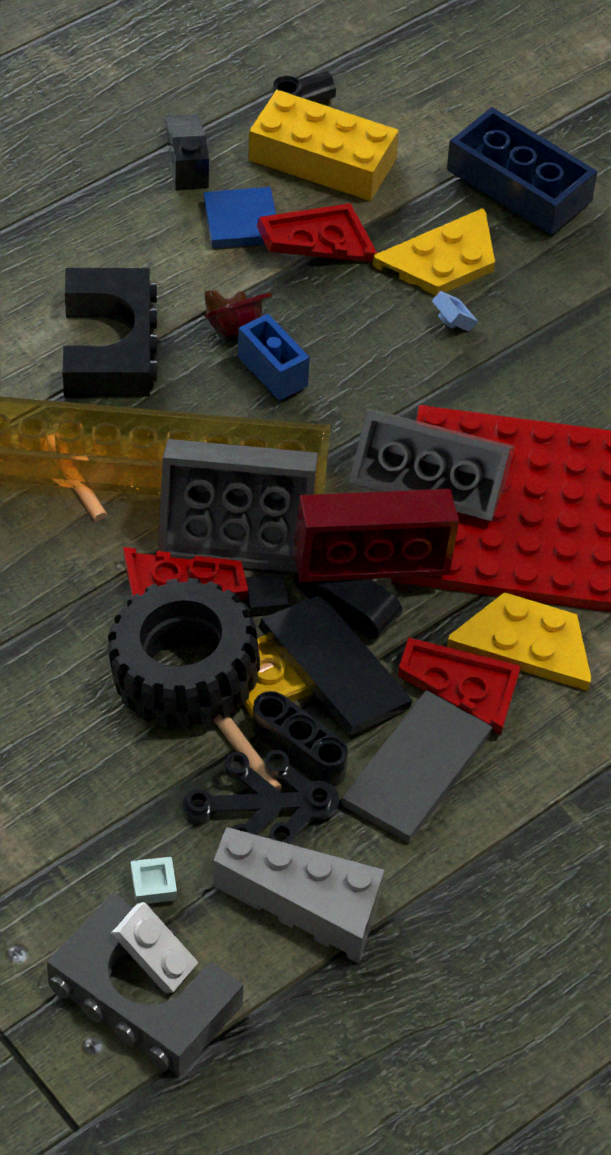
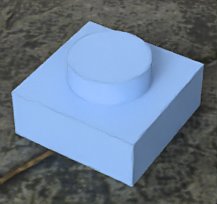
(454, 312)

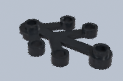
(267, 800)

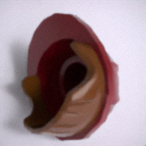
(230, 314)

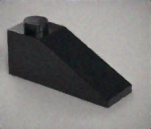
(188, 151)

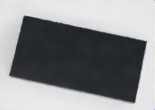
(335, 664)

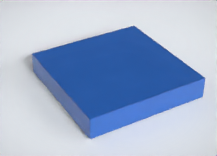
(234, 215)

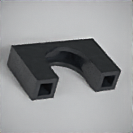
(124, 365)

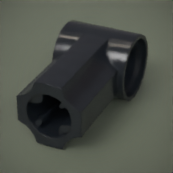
(313, 87)

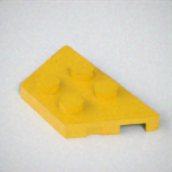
(444, 255)
(528, 635)

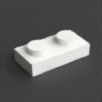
(154, 947)

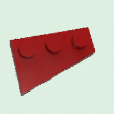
(318, 233)
(148, 569)
(463, 679)

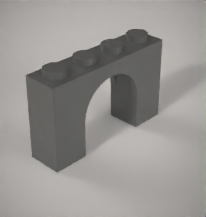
(167, 1031)

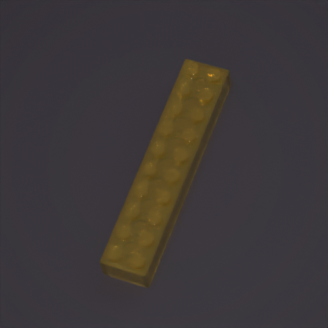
(126, 446)

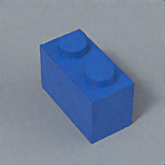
(273, 356)

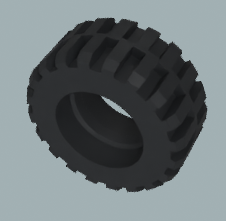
(192, 691)

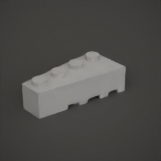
(301, 887)

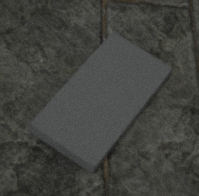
(417, 766)

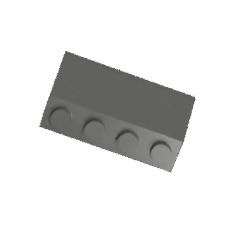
(419, 456)

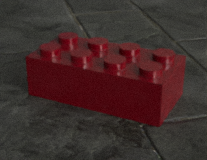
(375, 535)

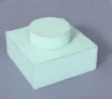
(154, 880)

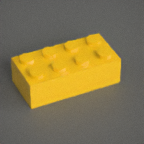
(323, 145)

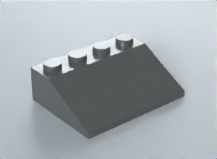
(233, 502)

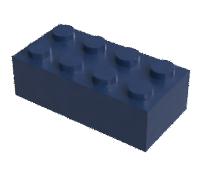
(521, 170)

